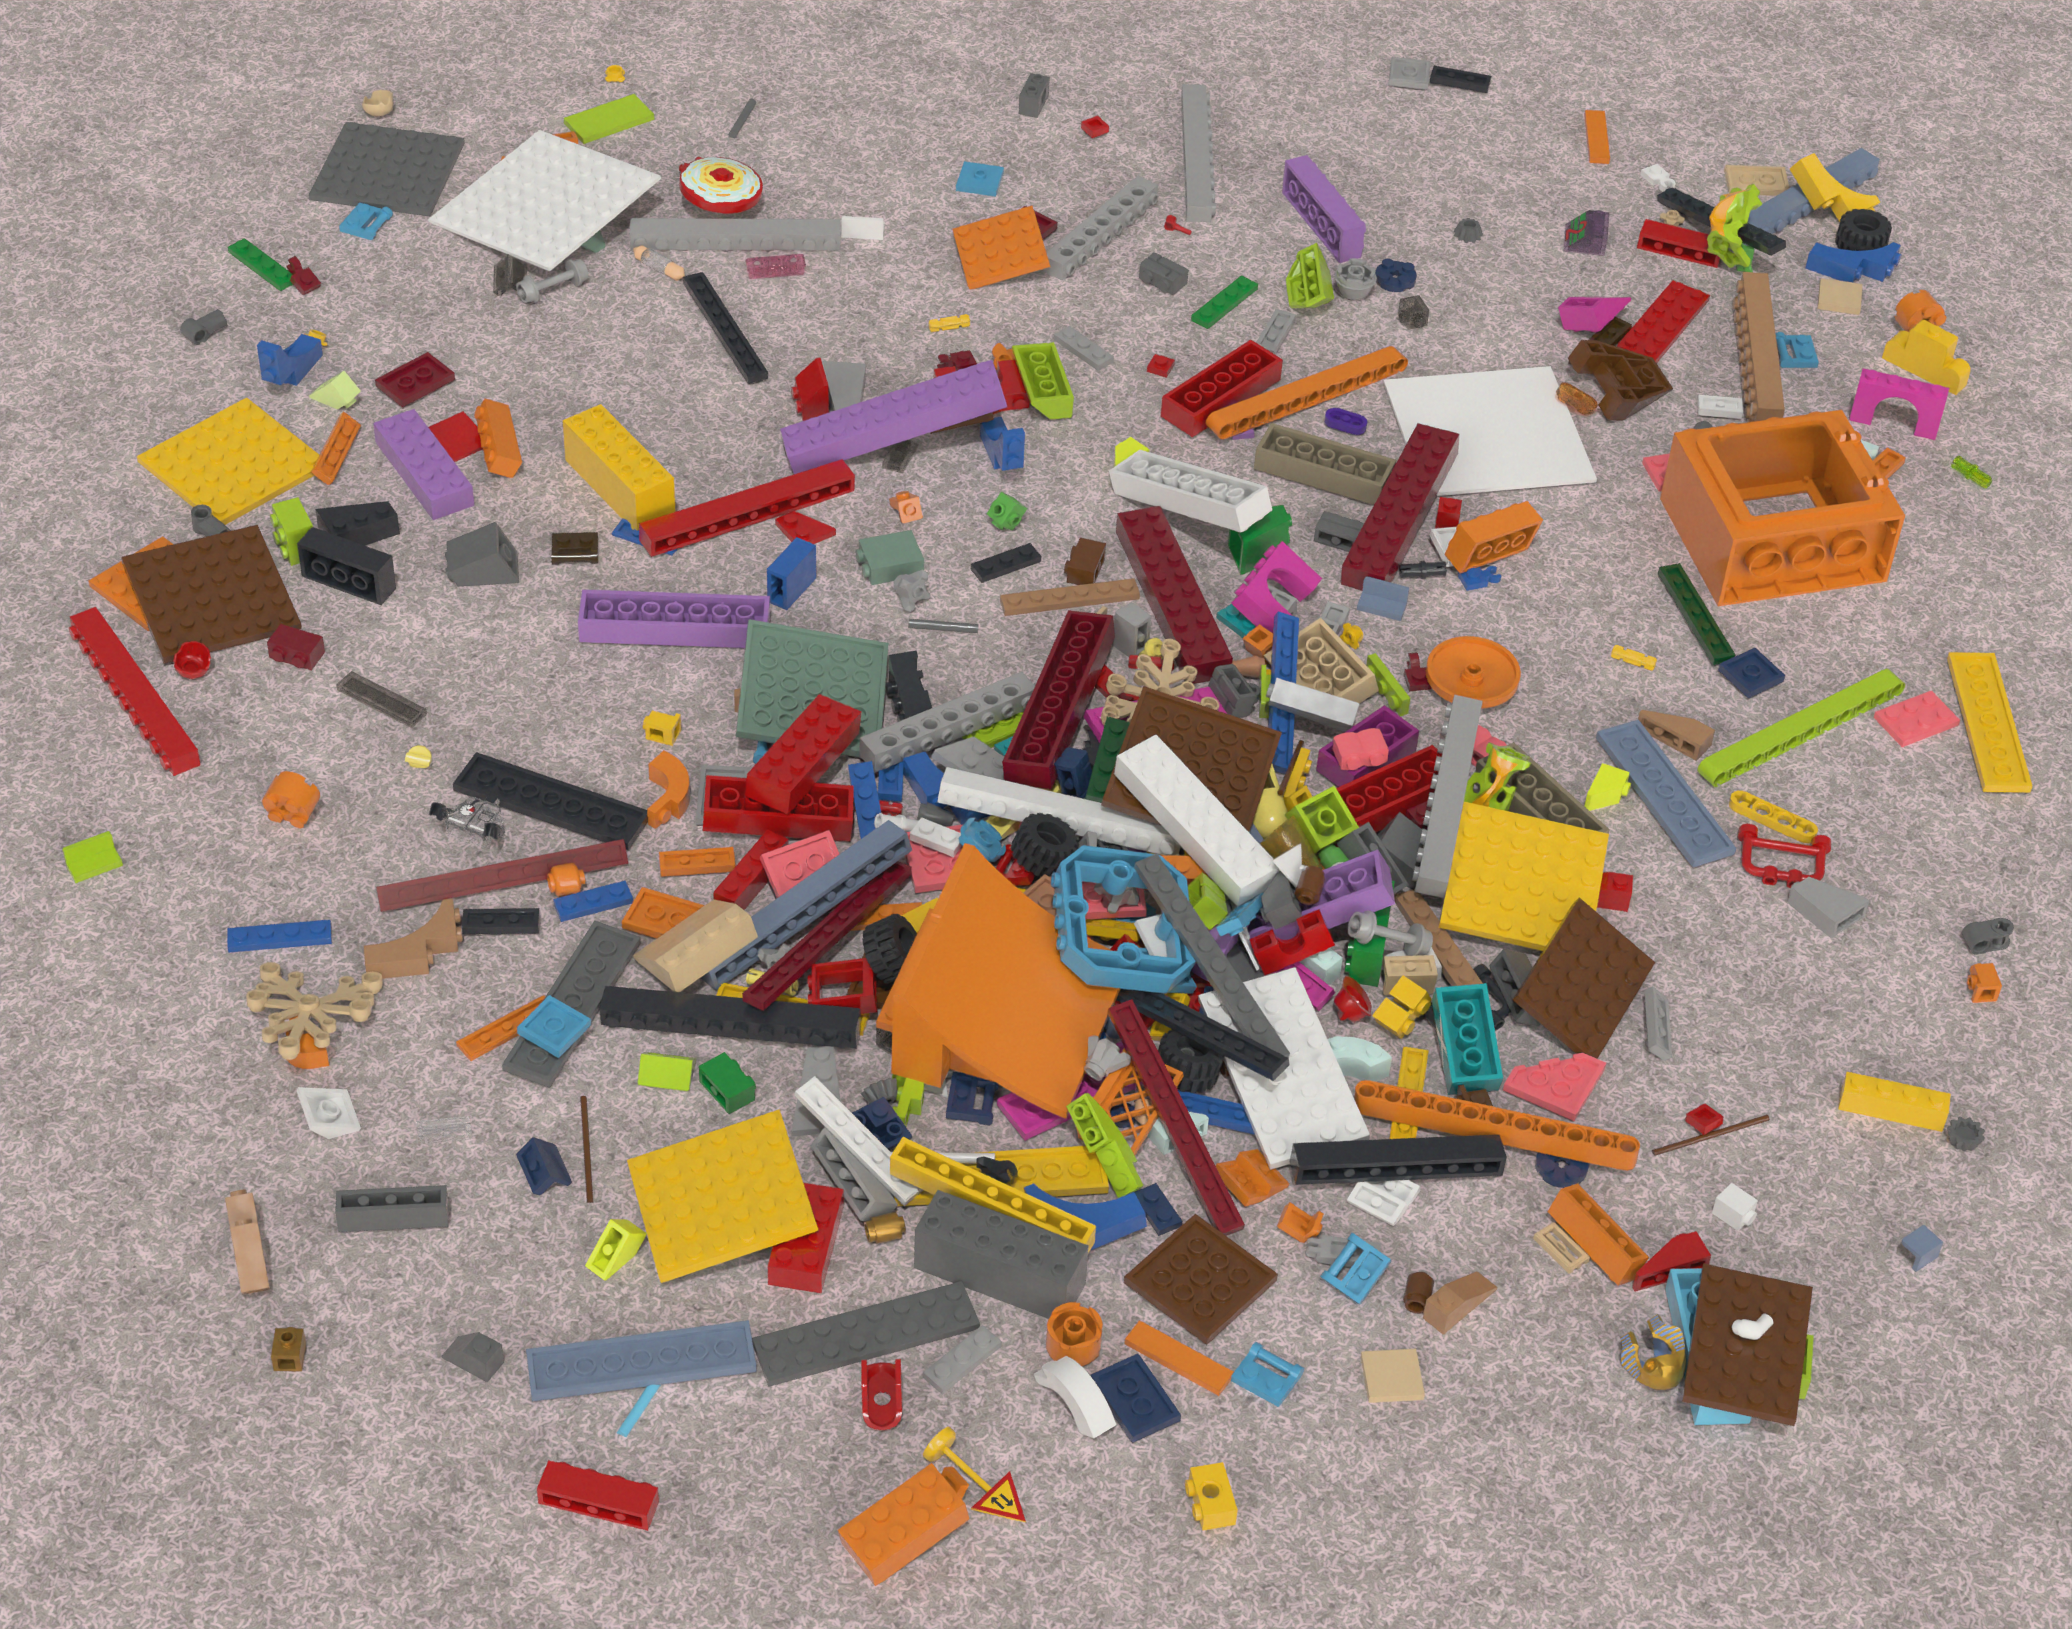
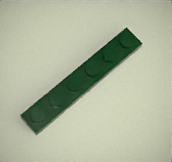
(1696, 613)

